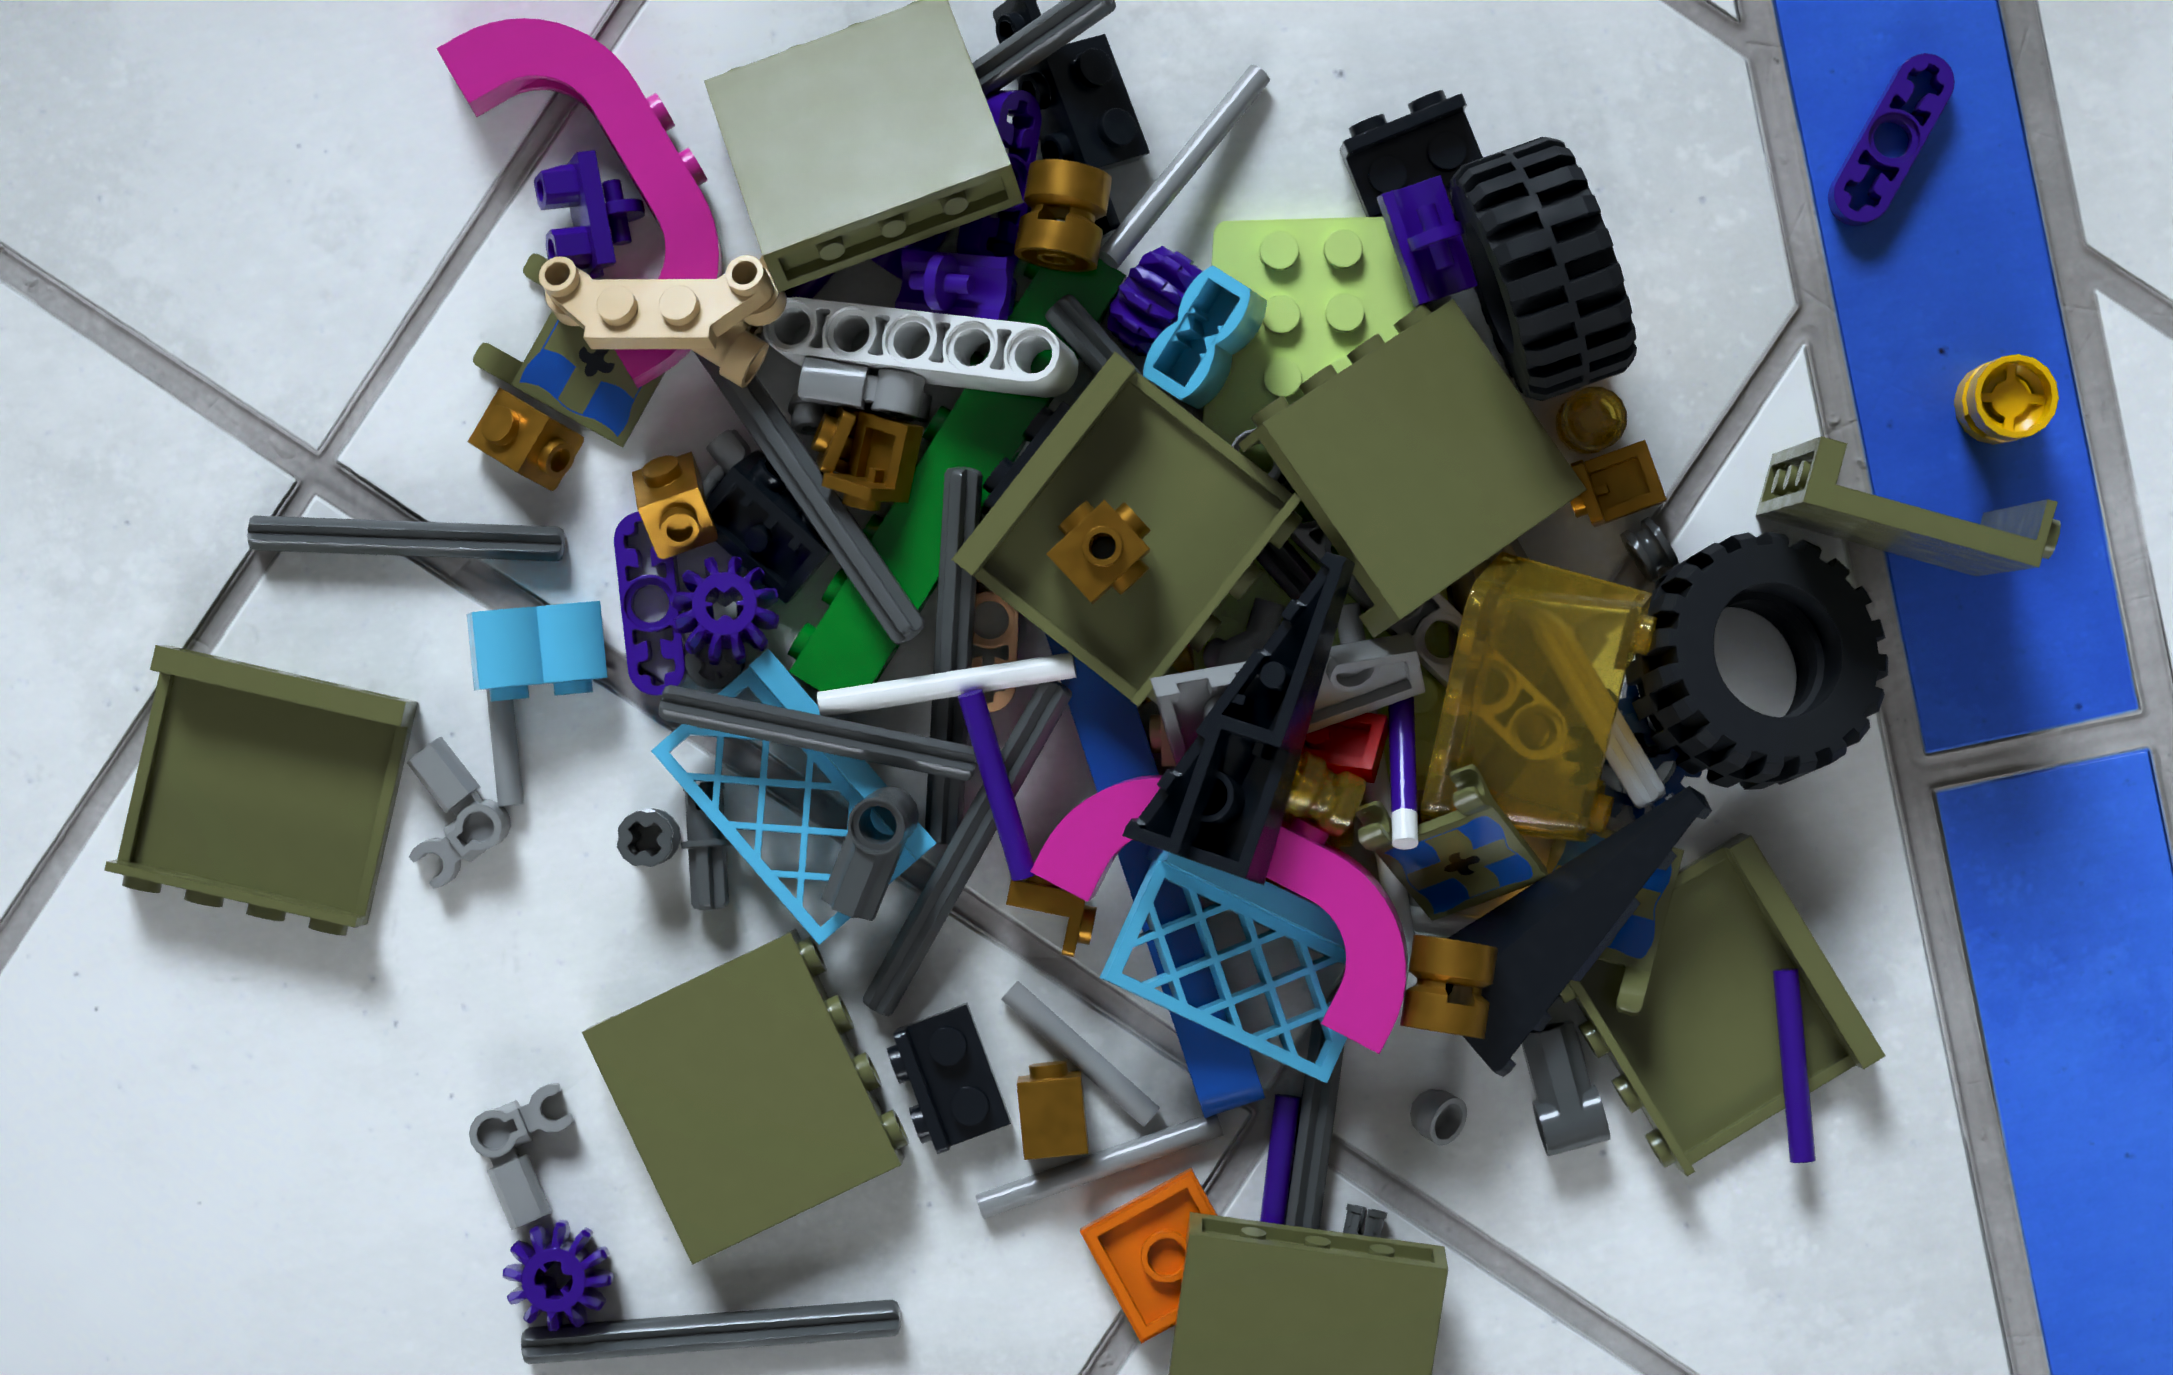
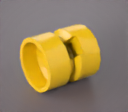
(2006, 399)

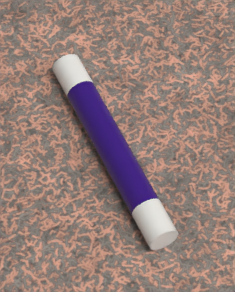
(1403, 774)

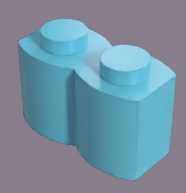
(1213, 323)
(536, 648)

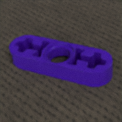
(1929, 107)
(1022, 141)
(642, 652)

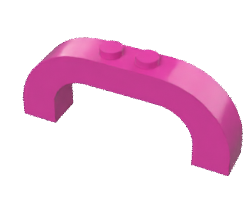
(539, 54)
(1302, 861)

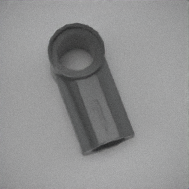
(870, 856)
(1566, 1103)

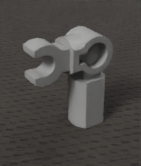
(854, 386)
(478, 821)
(497, 1135)

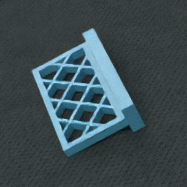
(847, 775)
(1265, 905)

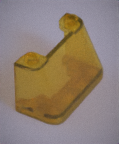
(1538, 694)

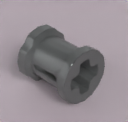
(667, 840)

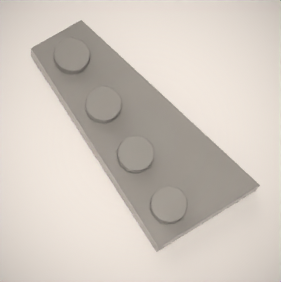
(1355, 682)

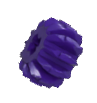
(1150, 298)
(724, 589)
(542, 1289)

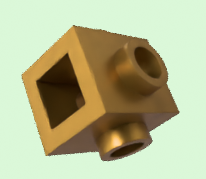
(1094, 575)

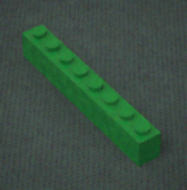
(977, 433)

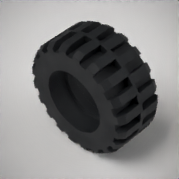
(1544, 268)
(1828, 639)

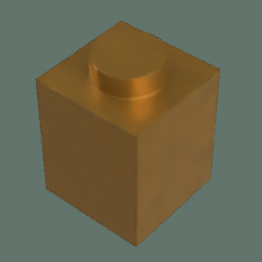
(1052, 1111)

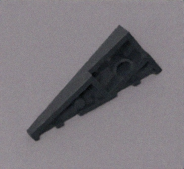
(1237, 776)
(1567, 922)

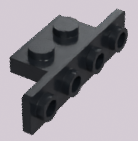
(1080, 101)

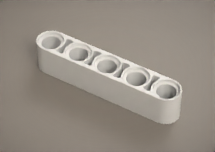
(948, 353)

